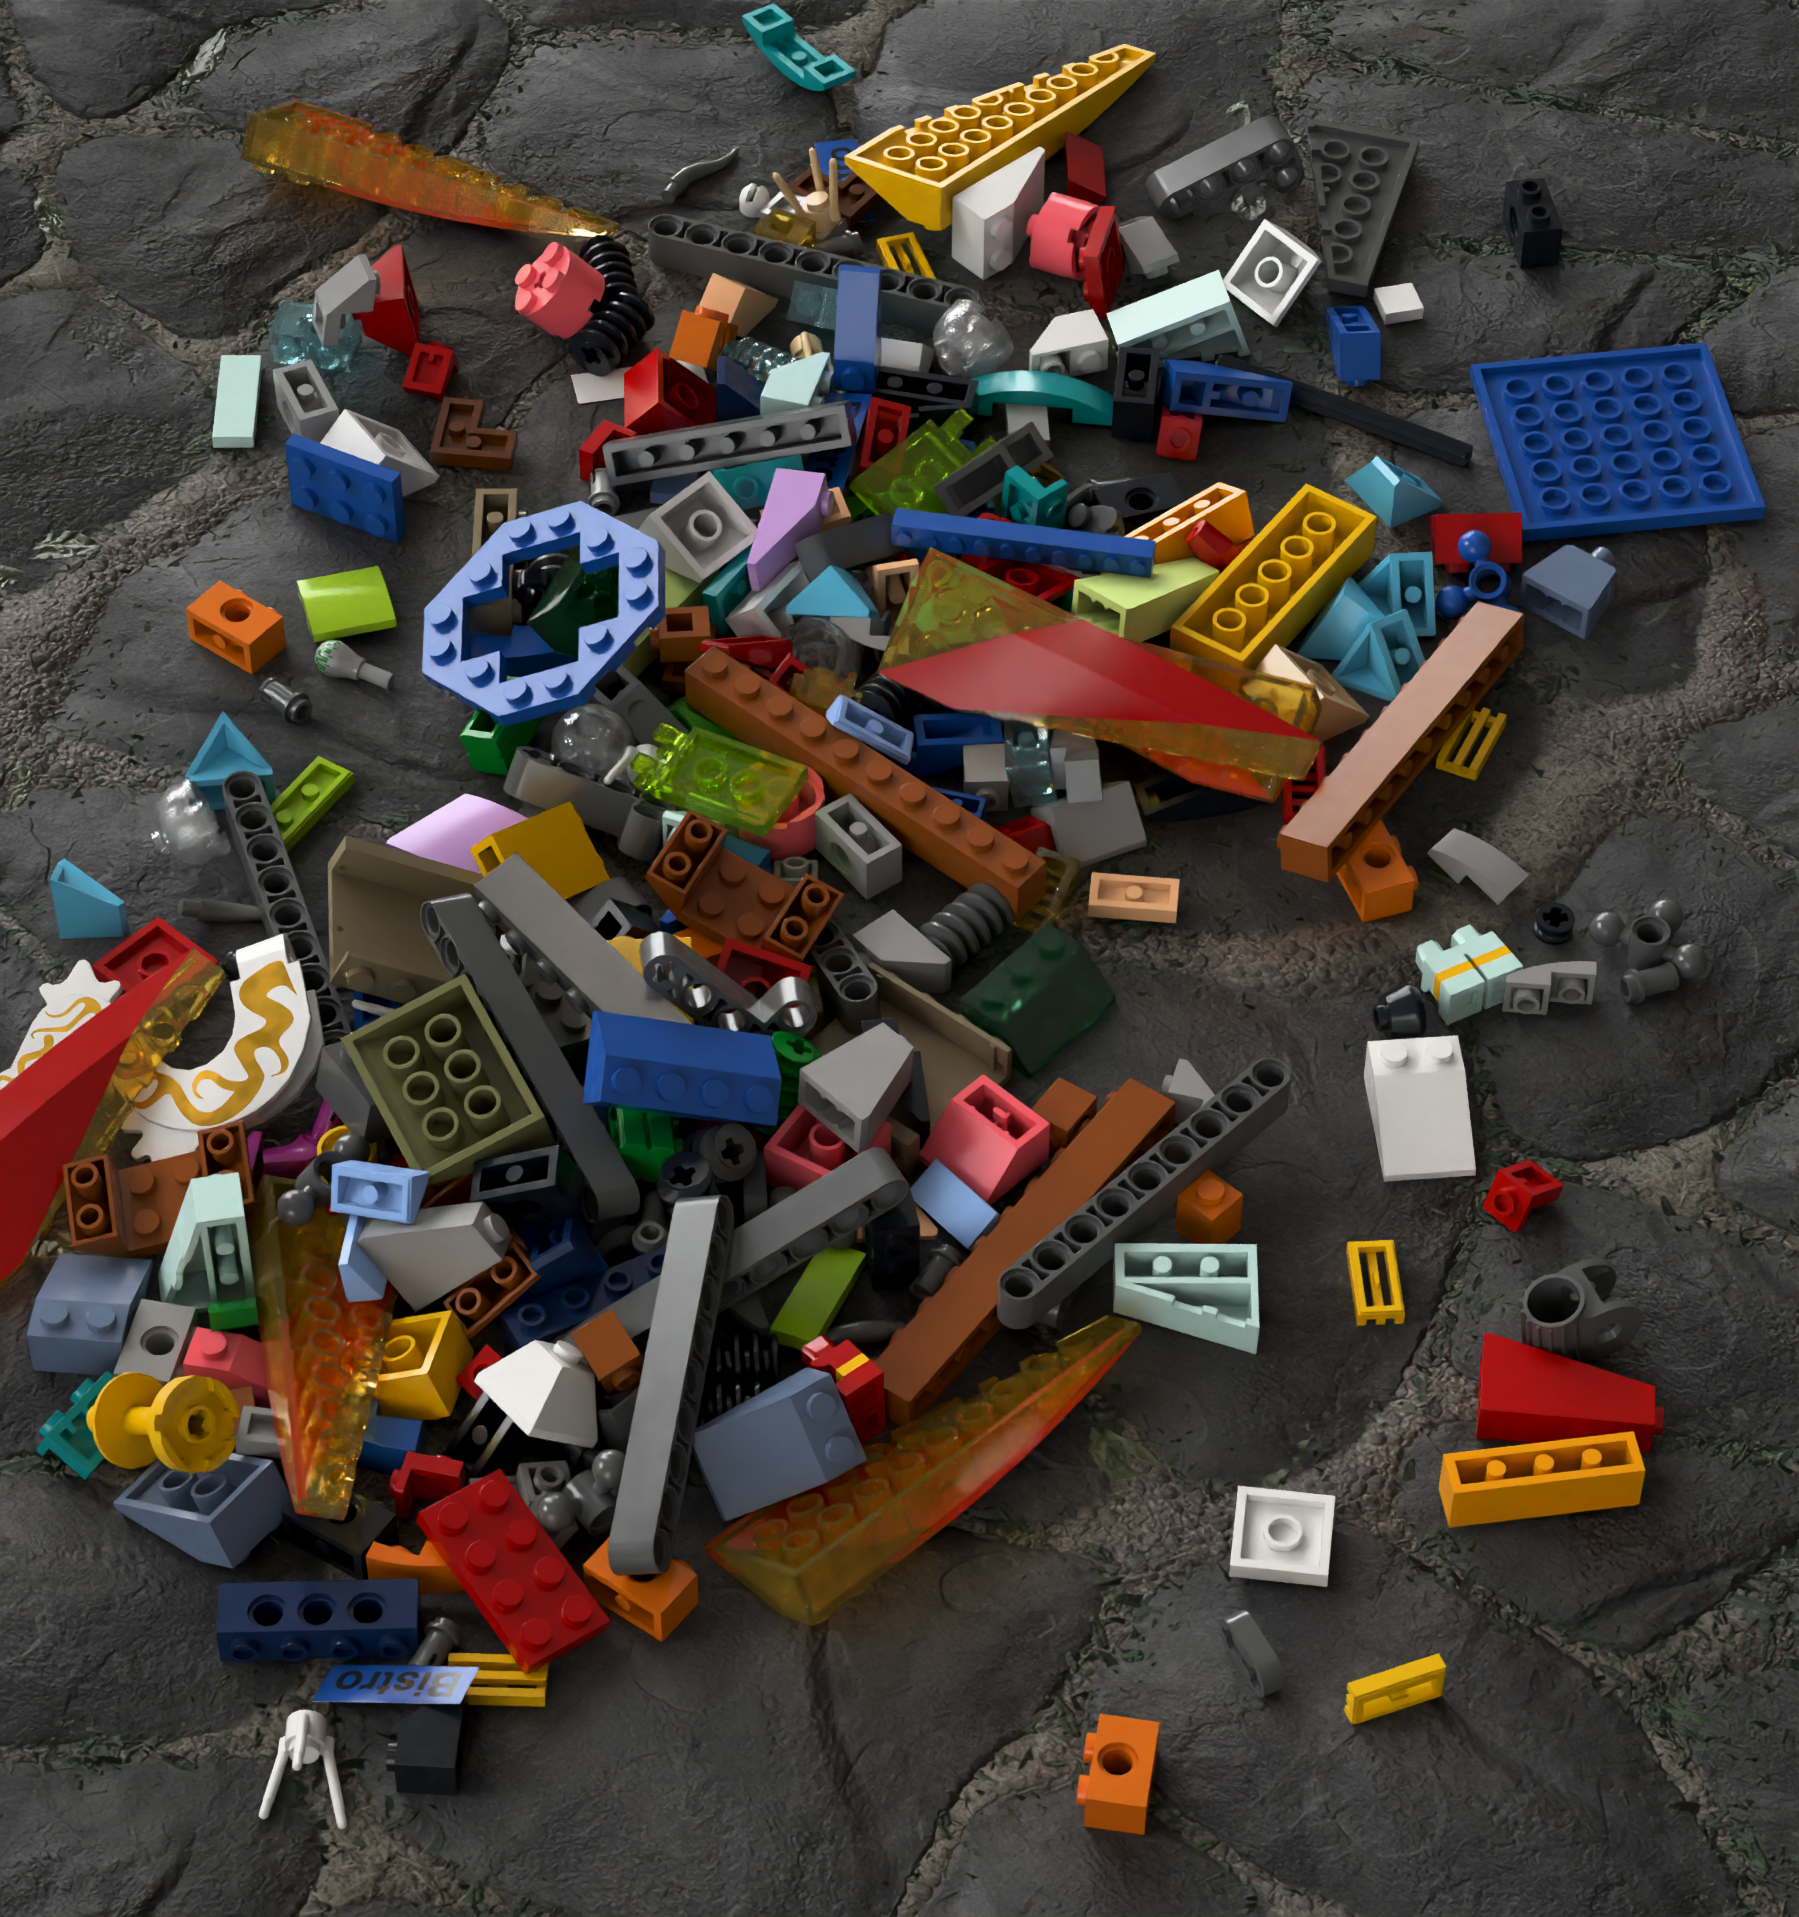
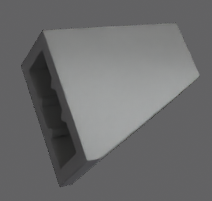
(858, 1084)
(436, 1250)

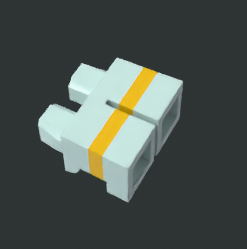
(1467, 974)

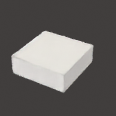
(1398, 303)

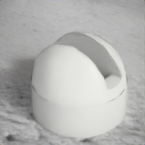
(759, 196)

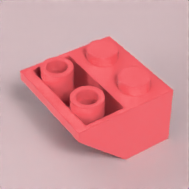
(988, 1139)

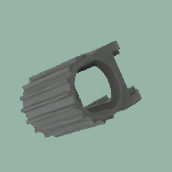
(1571, 1322)

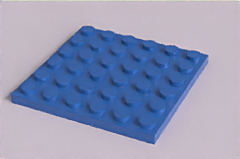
(1616, 442)

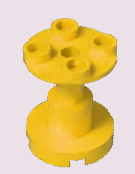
(180, 1423)

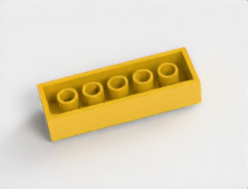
(1277, 581)

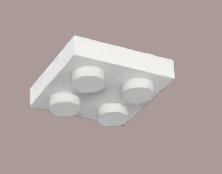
(1282, 1536)

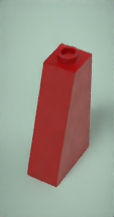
(1549, 1397)

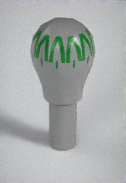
(339, 661)

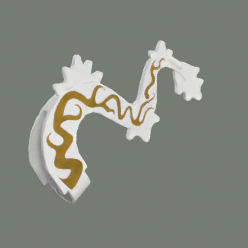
(254, 1078)

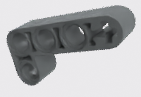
(1225, 166)
(612, 808)
(721, 992)

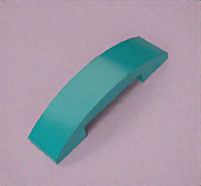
(791, 54)
(1047, 389)

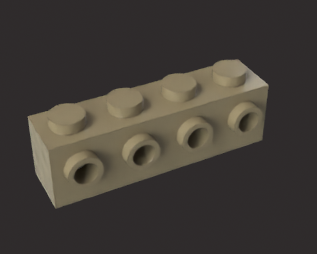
(492, 510)

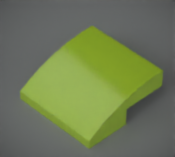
(346, 604)

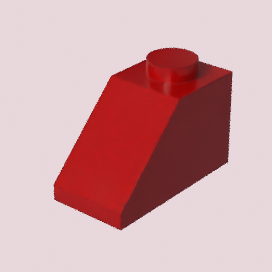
(882, 431)

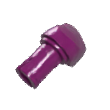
(293, 1158)

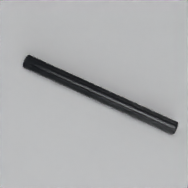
(1364, 417)

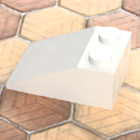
(994, 215)
(1420, 1108)

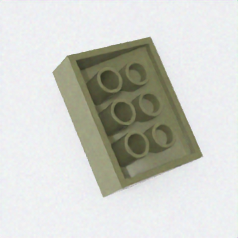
(447, 1083)

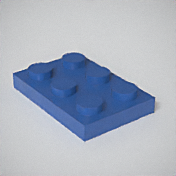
(345, 488)

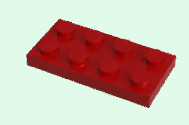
(513, 1571)

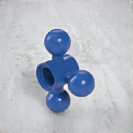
(1453, 600)

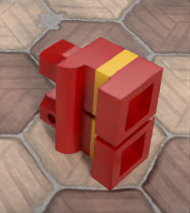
(856, 1379)

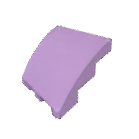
(454, 830)

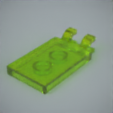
(914, 466)
(720, 778)

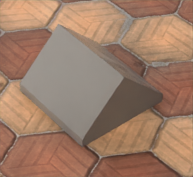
(1095, 828)

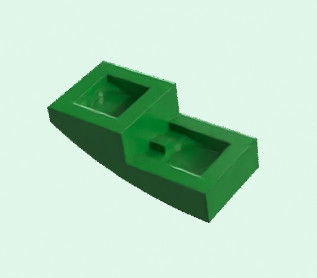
(233, 1313)

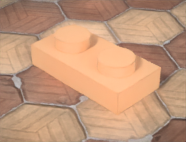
(1133, 897)

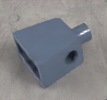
(1570, 588)

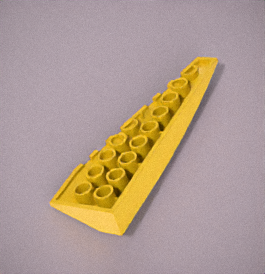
(941, 157)

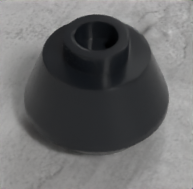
(1400, 1013)

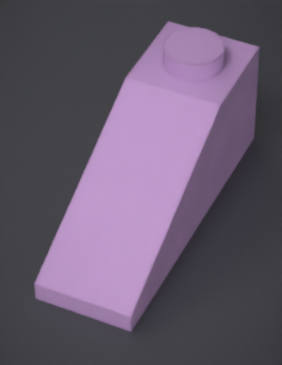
(791, 513)

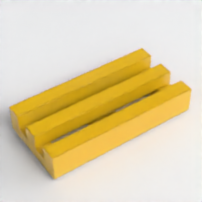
(914, 247)
(1480, 720)
(1378, 1310)
(498, 1673)
(1395, 1689)

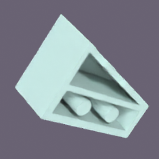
(1182, 322)
(208, 1246)
(1191, 1289)

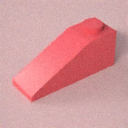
(230, 1359)

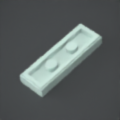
(237, 401)

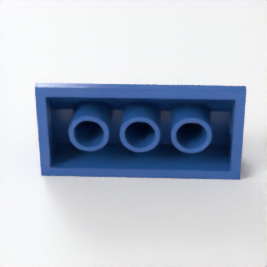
(682, 1070)

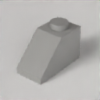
(904, 951)

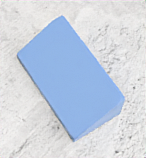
(871, 728)
(377, 1190)
(359, 1274)

